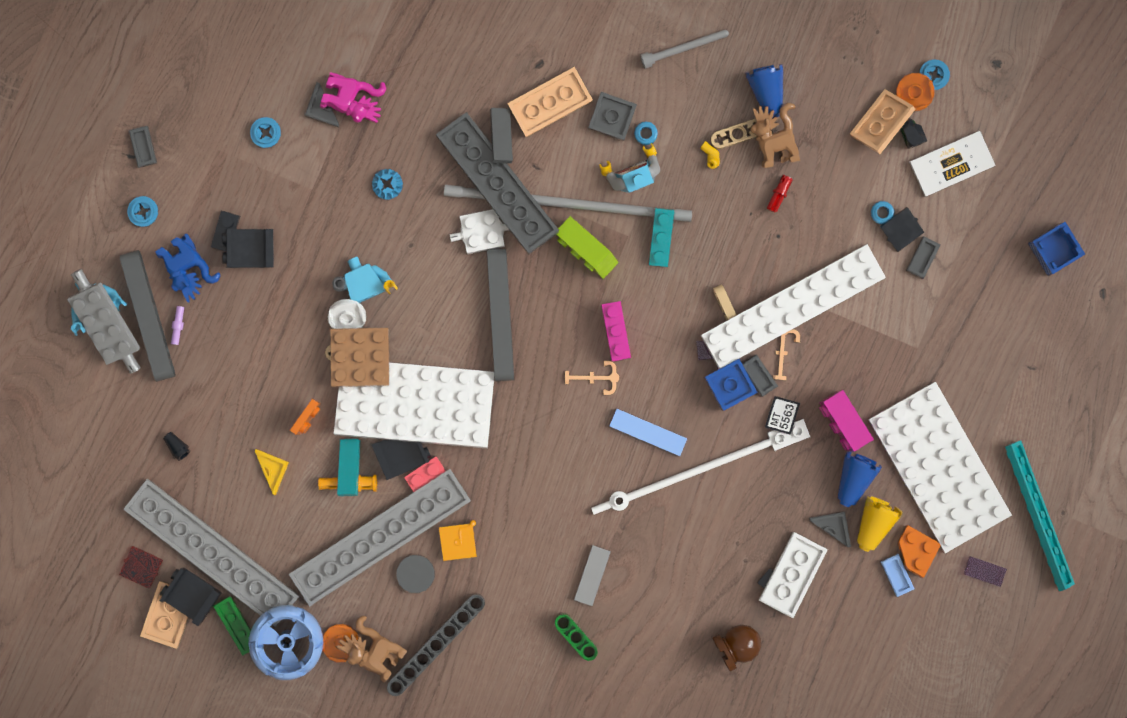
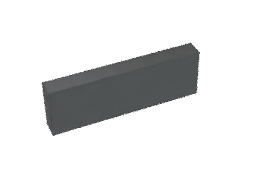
(501, 135)

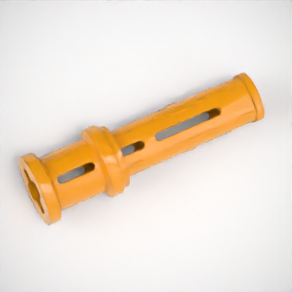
(364, 483)

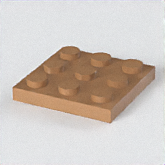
(360, 357)

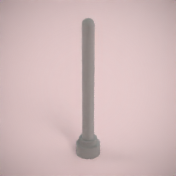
(648, 58)

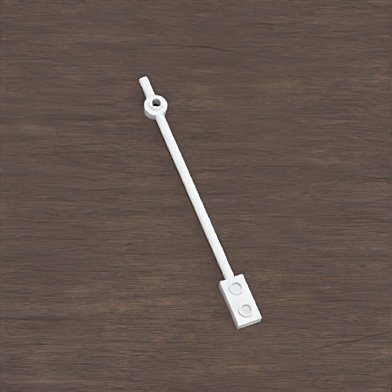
(776, 440)

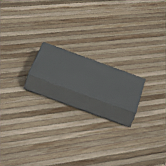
(143, 146)
(923, 257)
(759, 375)

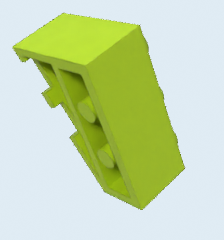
(586, 247)

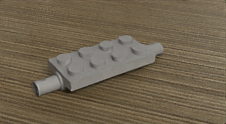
(103, 322)

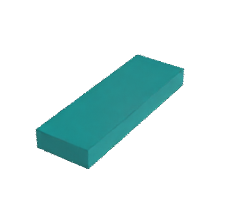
(348, 467)

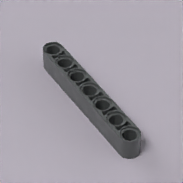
(500, 314)
(147, 315)
(431, 652)

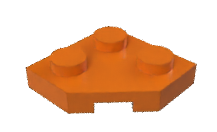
(302, 424)
(917, 551)

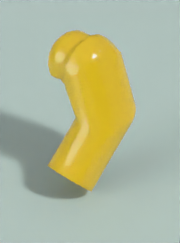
(713, 157)

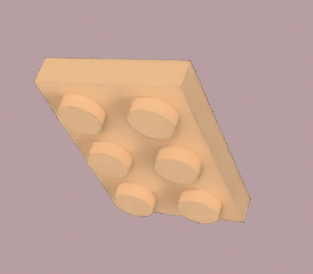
(882, 121)
(164, 622)

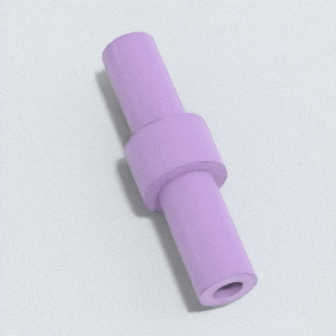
(177, 325)

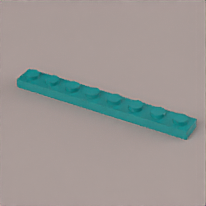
(1039, 515)

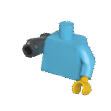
(363, 281)

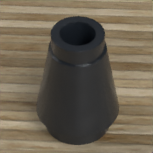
(176, 446)

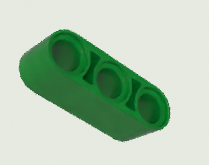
(580, 645)

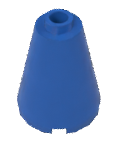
(768, 87)
(856, 477)

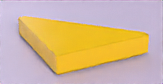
(273, 469)

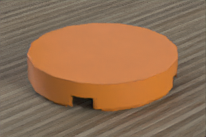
(916, 90)
(331, 640)

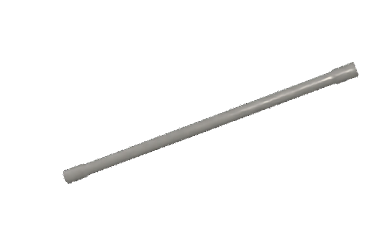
(679, 214)

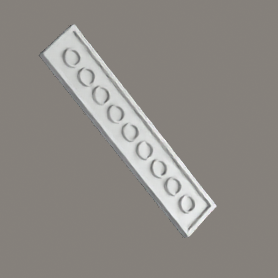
(793, 306)

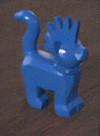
(183, 261)

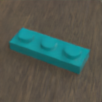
(661, 237)

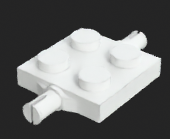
(481, 231)

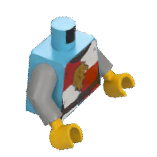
(635, 175)

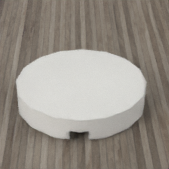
(346, 315)

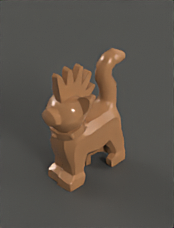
(778, 141)
(378, 652)

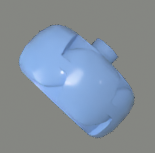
(263, 634)

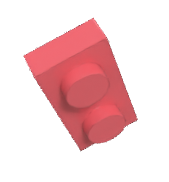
(425, 474)

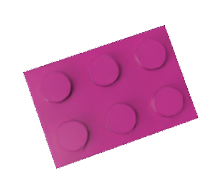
(845, 421)

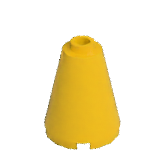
(876, 522)

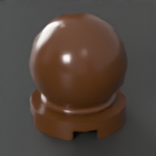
(739, 645)

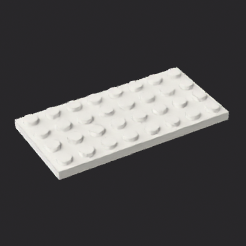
(420, 406)
(940, 467)

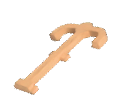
(781, 353)
(614, 377)

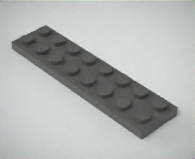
(497, 184)

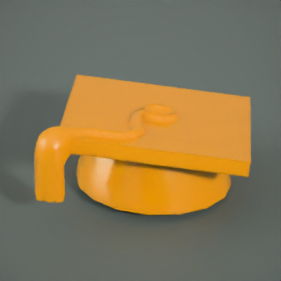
(458, 541)

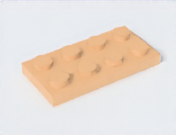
(550, 102)

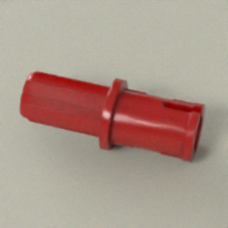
(779, 193)

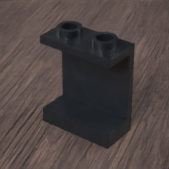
(248, 248)
(400, 456)
(190, 595)

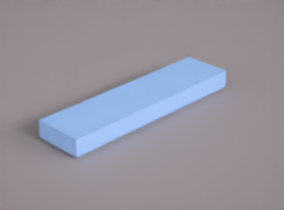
(648, 432)

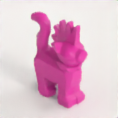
(345, 102)

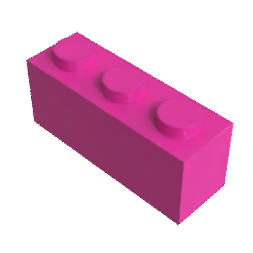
(616, 331)

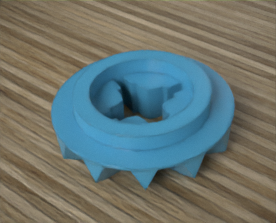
(942, 71)
(265, 123)
(396, 183)
(135, 207)

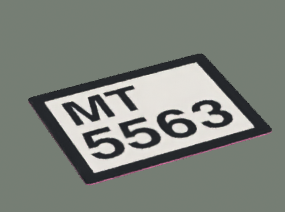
(782, 415)

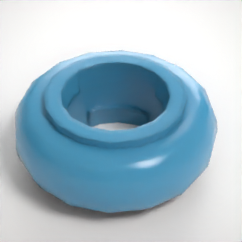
(640, 139)
(876, 206)

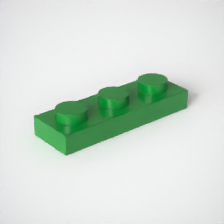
(234, 623)

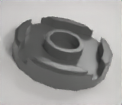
(415, 574)

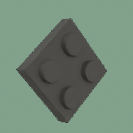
(612, 116)

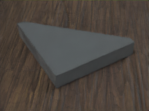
(314, 111)
(834, 525)

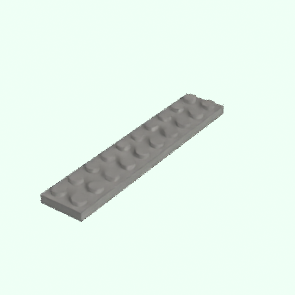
(379, 537)
(208, 550)

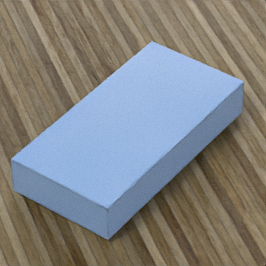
(897, 575)

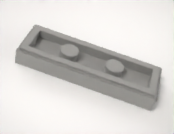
(592, 575)

